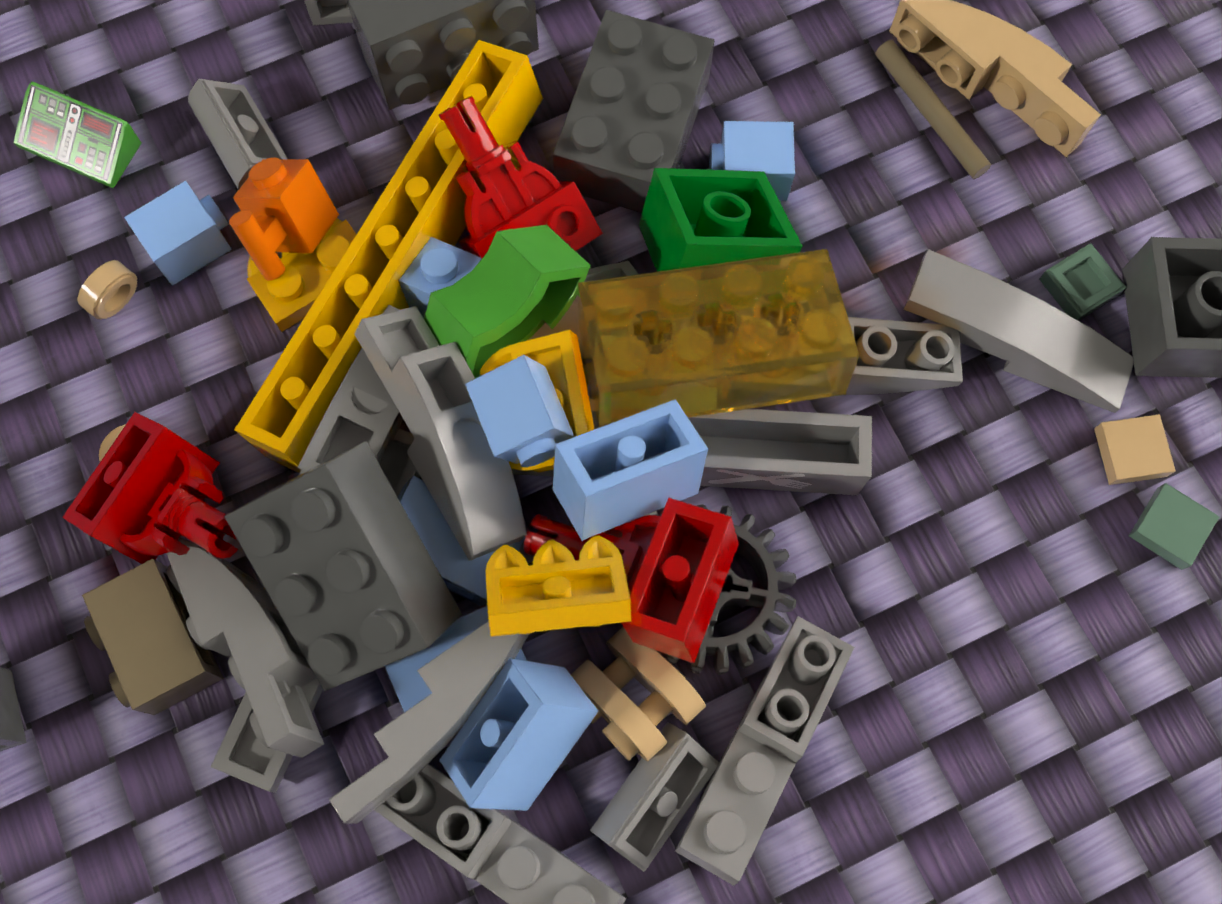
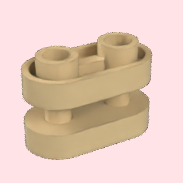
(632, 726)

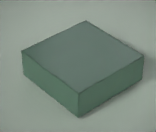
(1082, 283)
(1174, 526)

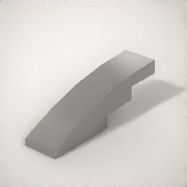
(1023, 330)
(414, 738)

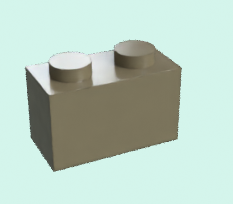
(147, 639)

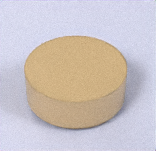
(107, 290)

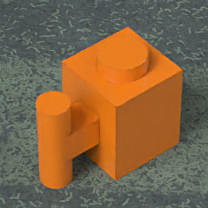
(281, 212)

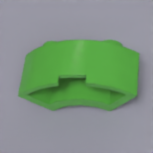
(509, 295)

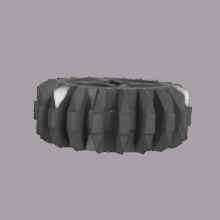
(742, 594)

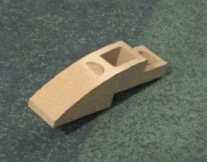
(982, 51)

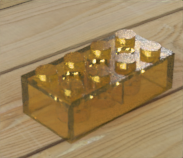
(717, 336)

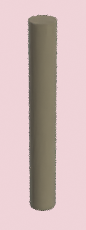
(933, 109)

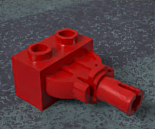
(511, 188)
(151, 494)
(671, 570)

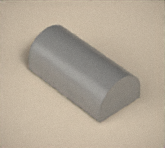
(233, 126)
(655, 798)

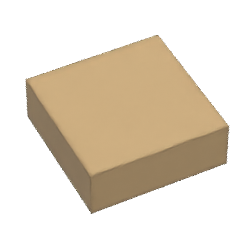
(1134, 449)

